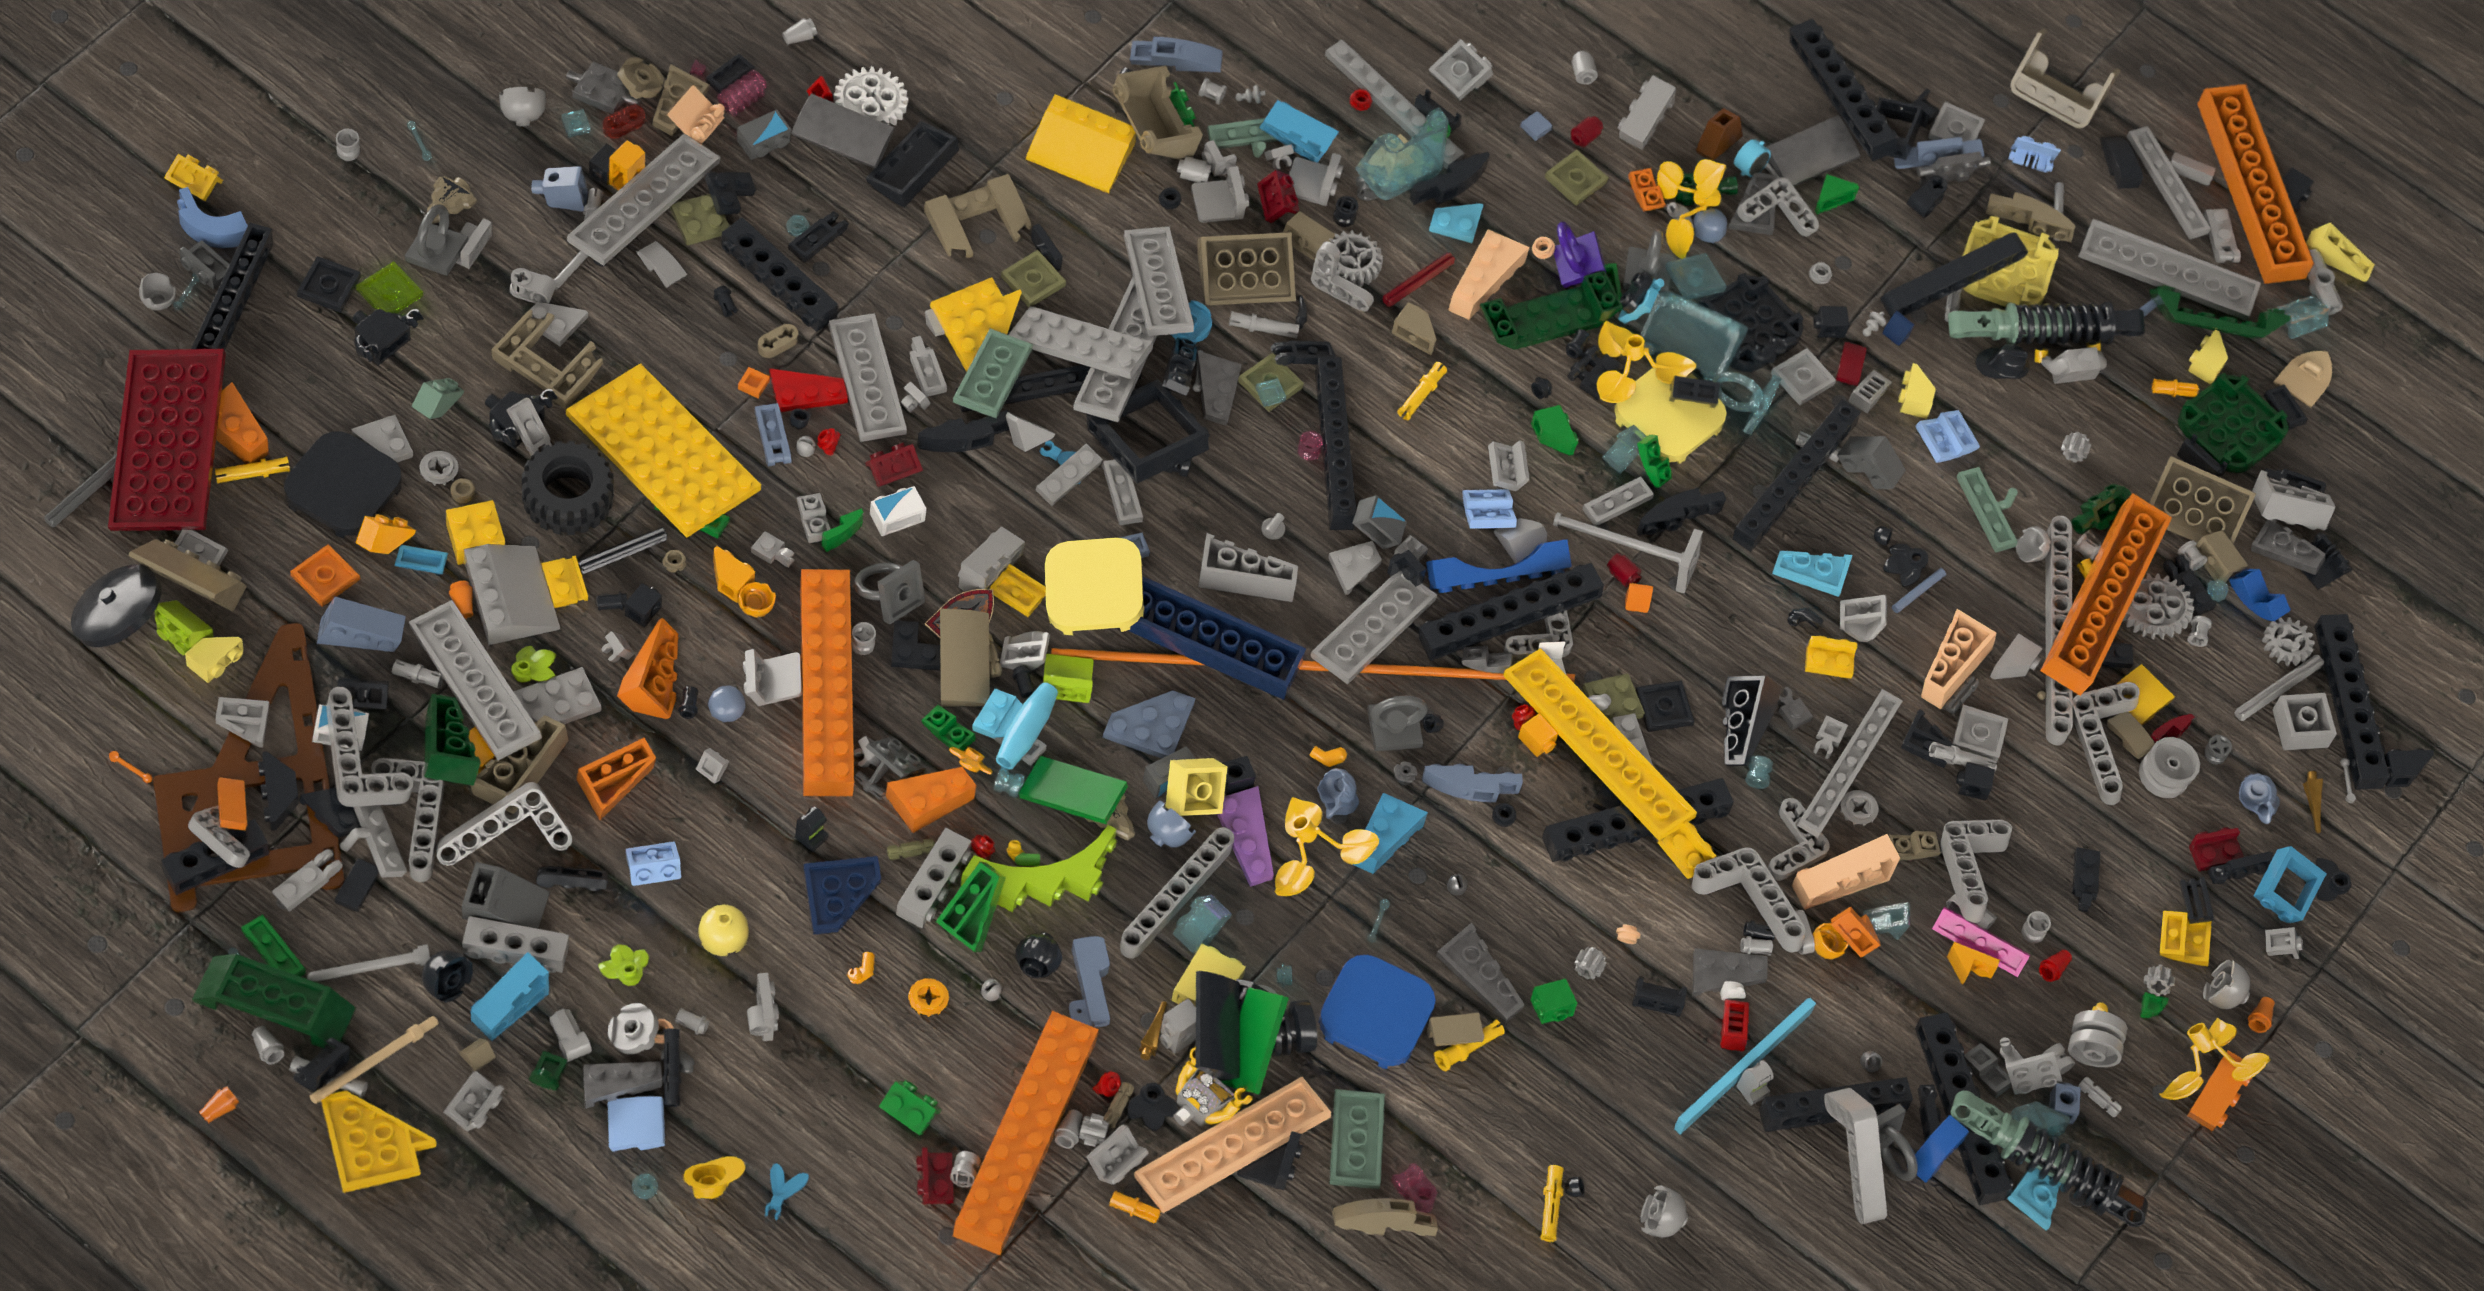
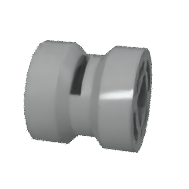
(347, 144)
(863, 638)
(2036, 927)
(2064, 1062)
(965, 1169)

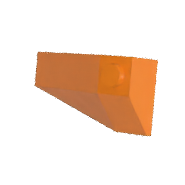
(650, 679)

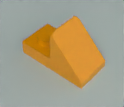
(1966, 959)

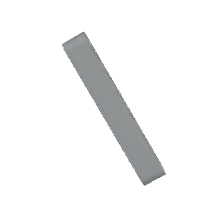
(1174, 902)

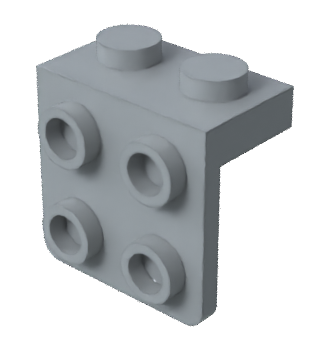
(1315, 180)
(1221, 199)
(772, 678)

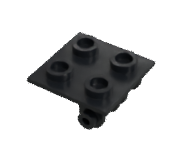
(2333, 566)

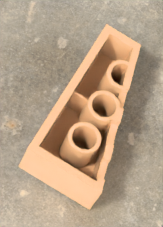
(1489, 268)
(1958, 656)
(1847, 873)

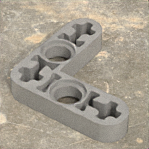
(1783, 200)
(1326, 279)
(1552, 636)
(207, 827)
(1804, 847)

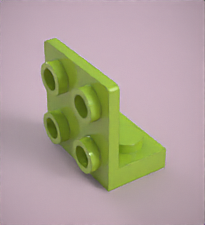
(1070, 677)

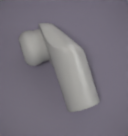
(1676, 210)
(1601, 702)

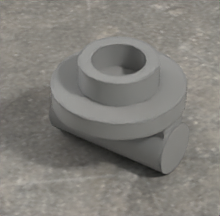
(1273, 527)

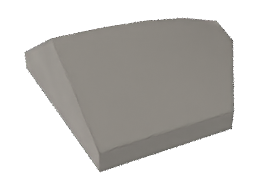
(1523, 539)
(1863, 617)
(1025, 650)

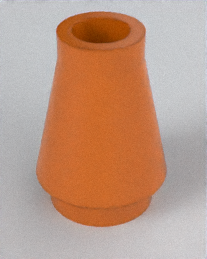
(462, 596)
(2261, 1017)
(220, 1104)

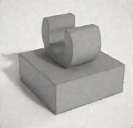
(1280, 154)
(914, 398)
(1414, 546)
(619, 645)
(869, 757)
(712, 765)

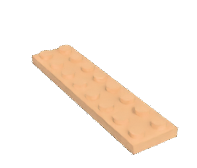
(1232, 1144)

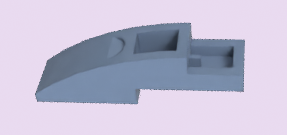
(1176, 52)
(1463, 783)

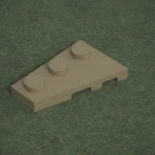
(675, 87)

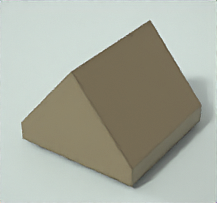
(478, 1054)

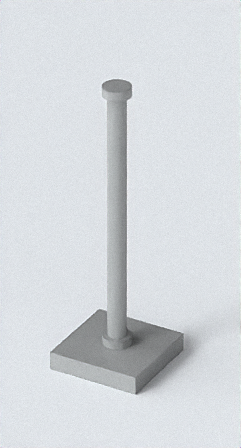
(1686, 560)

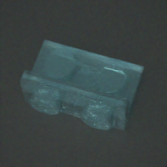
(2306, 316)

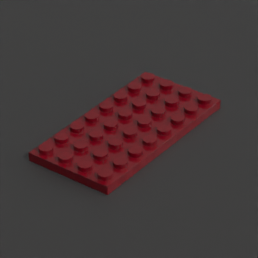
(167, 440)

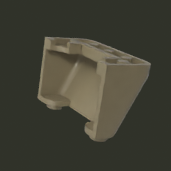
(1152, 114)

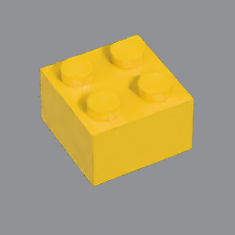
(473, 527)

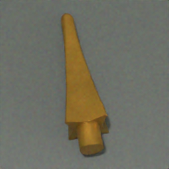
(2313, 791)
(1151, 1038)

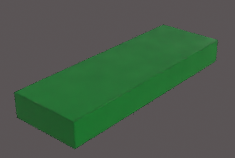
(271, 946)

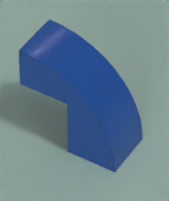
(2253, 592)
(1939, 1147)

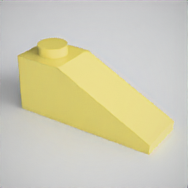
(2340, 252)

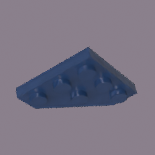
(838, 890)

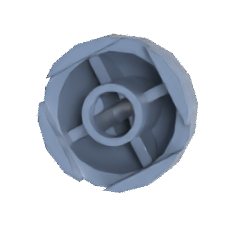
(1168, 827)

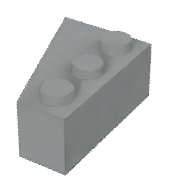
(1647, 112)
(2292, 505)
(990, 560)

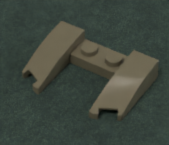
(947, 213)
(515, 353)

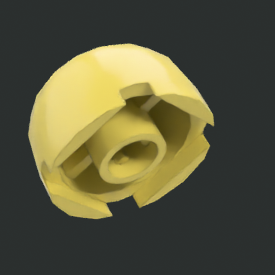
(723, 930)

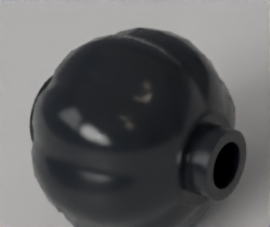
(1038, 955)

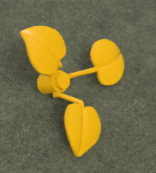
(1707, 177)
(1614, 341)
(1302, 822)
(2205, 1041)

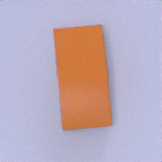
(1645, 190)

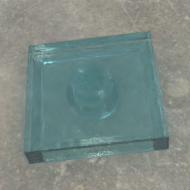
(1695, 276)

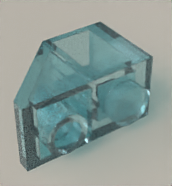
(2043, 1117)

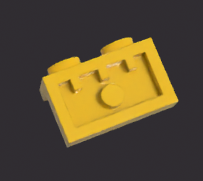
(187, 173)
(1830, 656)
(1686, 848)

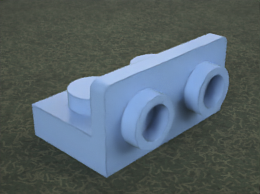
(653, 863)

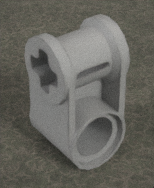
(534, 286)

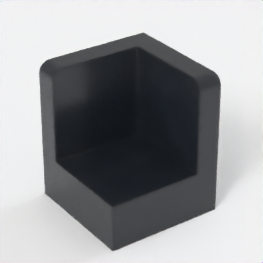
(1929, 111)

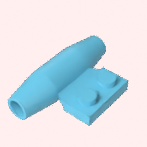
(1016, 722)

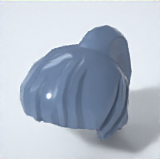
(1338, 793)
(2259, 796)

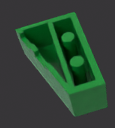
(973, 906)

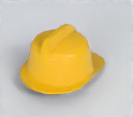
(712, 1178)

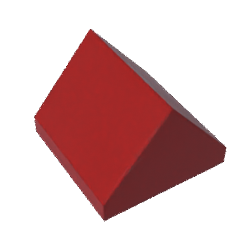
(821, 89)

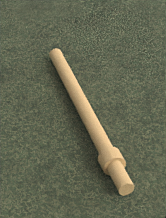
(412, 1034)

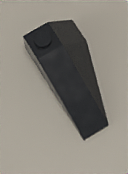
(1748, 710)

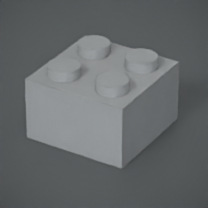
(2304, 721)

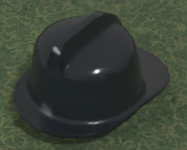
(2003, 362)

